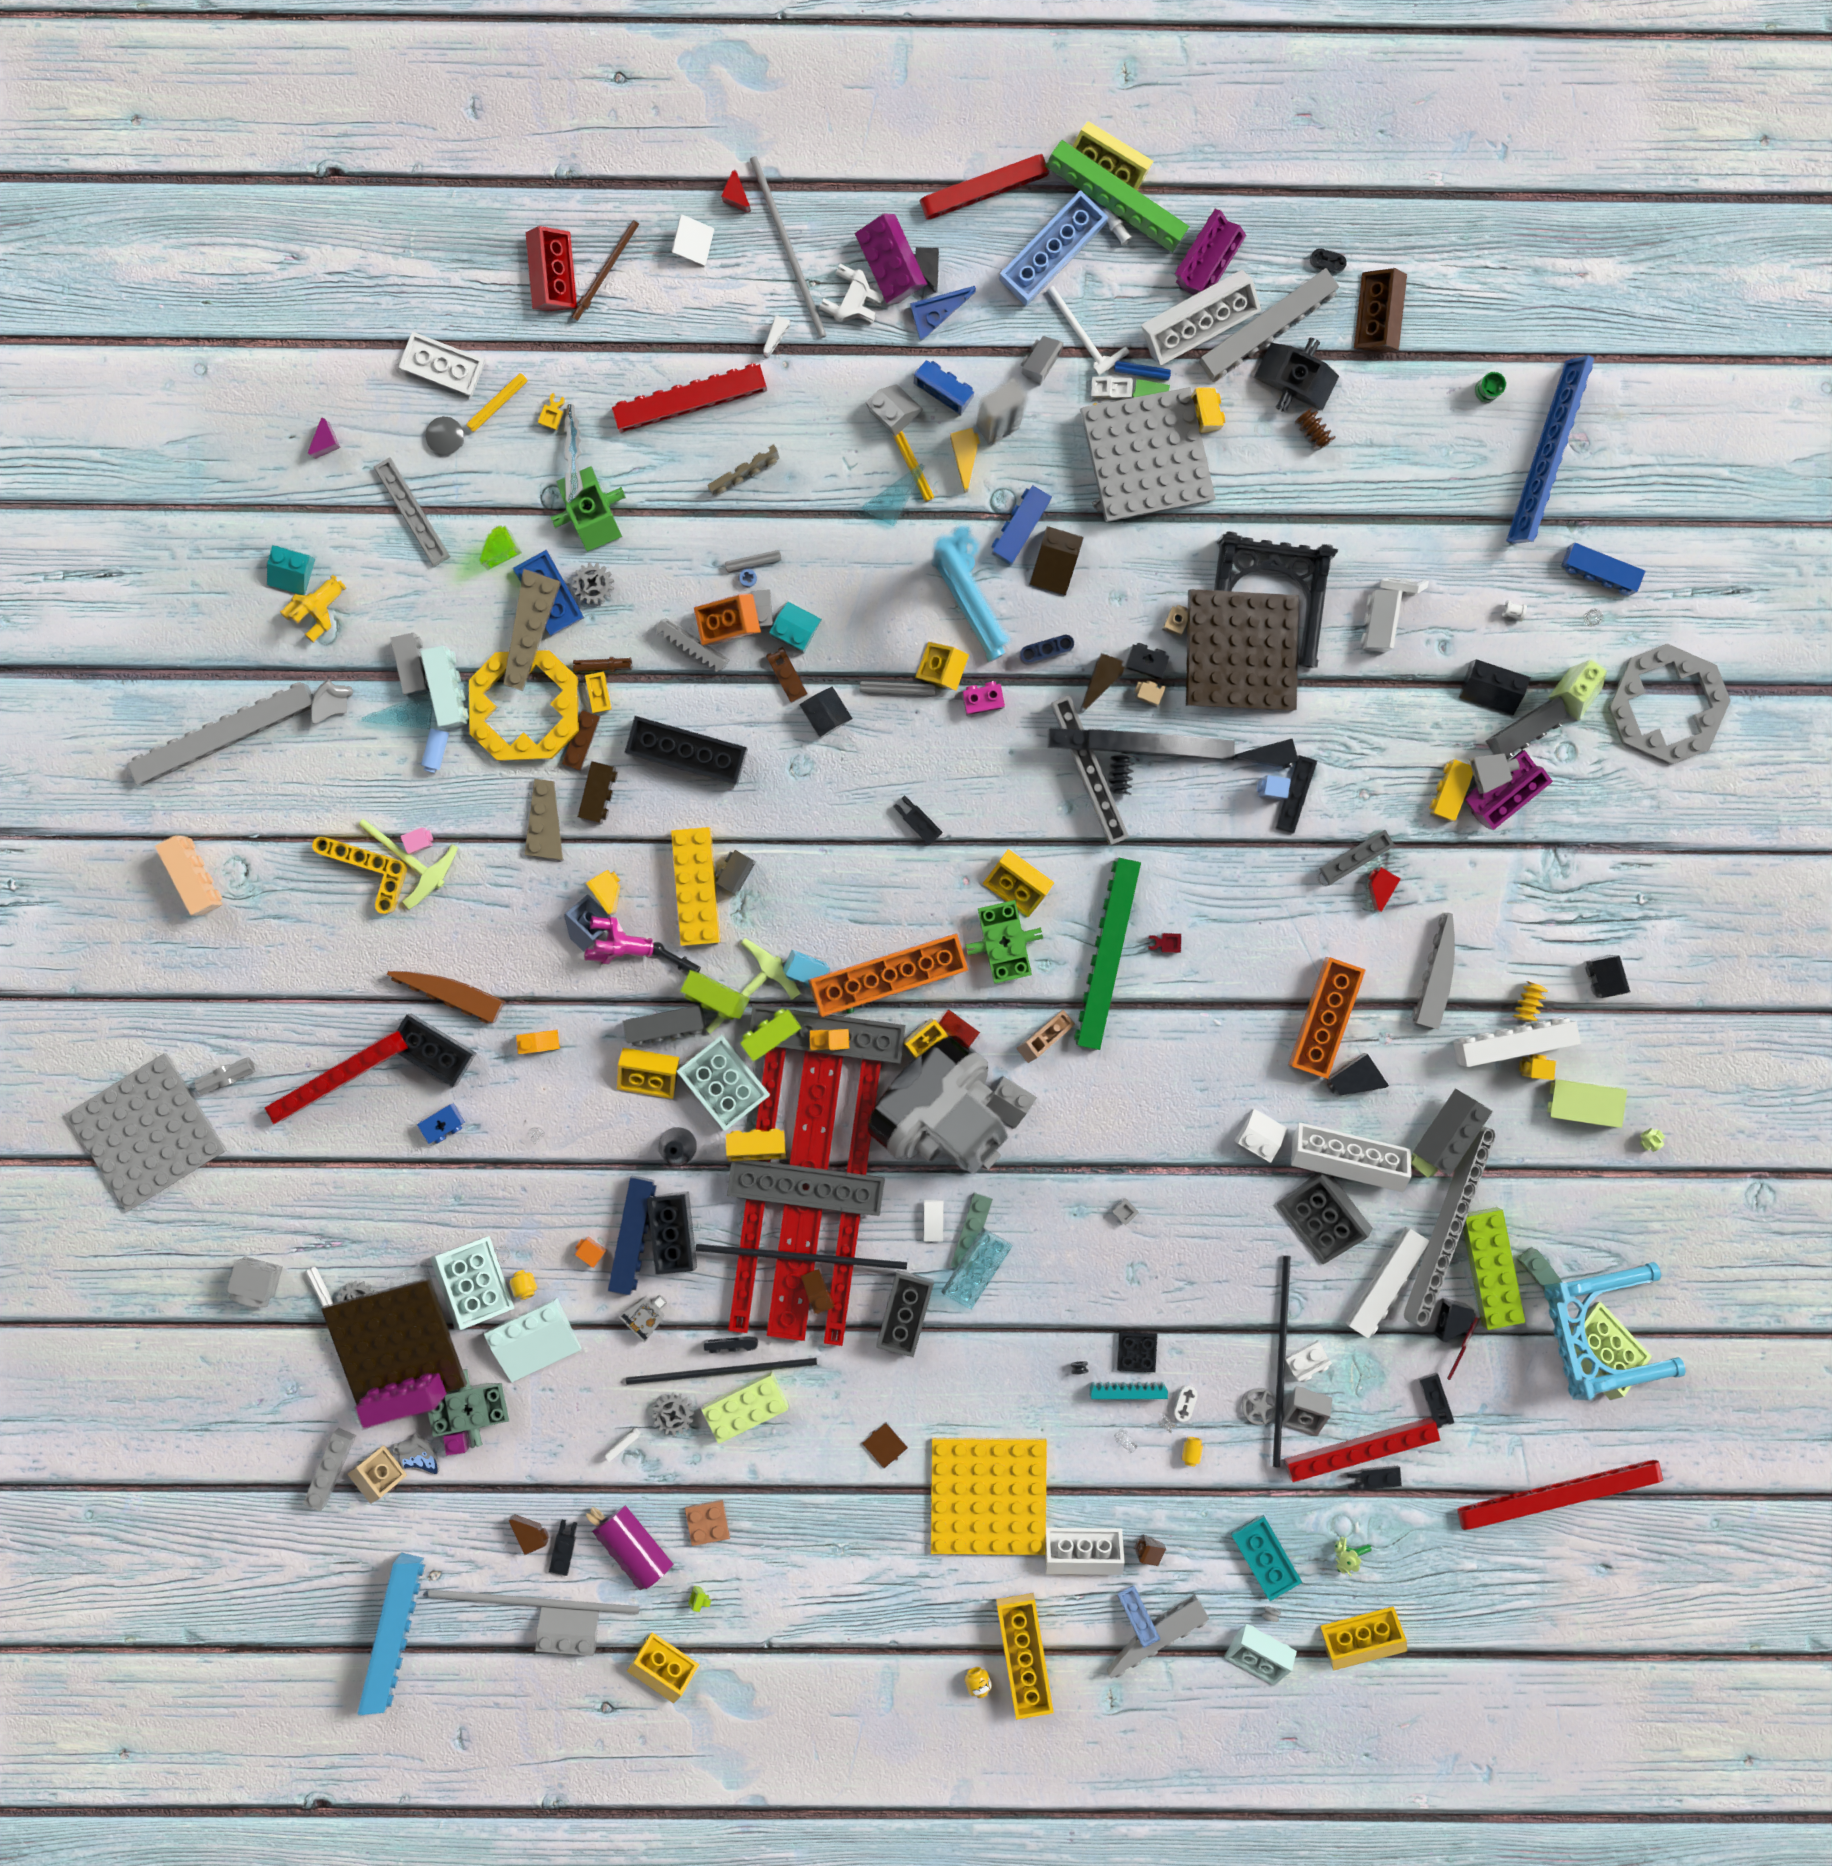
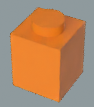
(590, 1251)

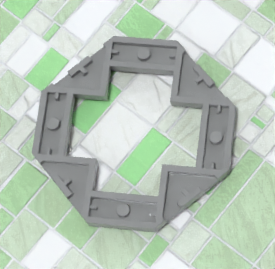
(1706, 721)

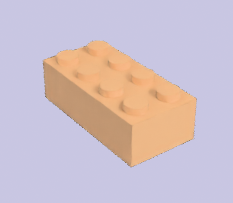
(189, 875)

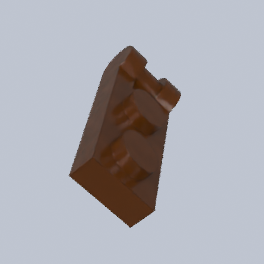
(787, 675)

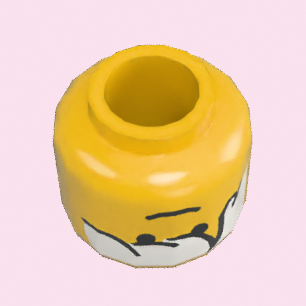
(978, 1682)

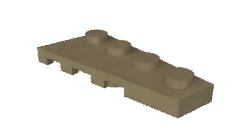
(743, 470)
(543, 826)

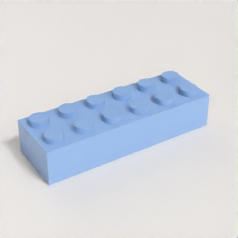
(1053, 248)

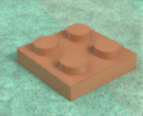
(707, 1522)

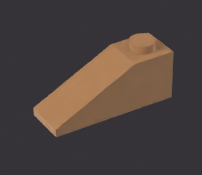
(1045, 1036)

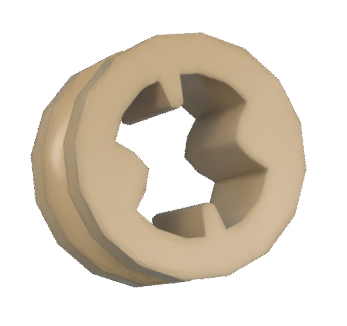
(595, 1516)

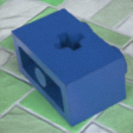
(430, 1126)

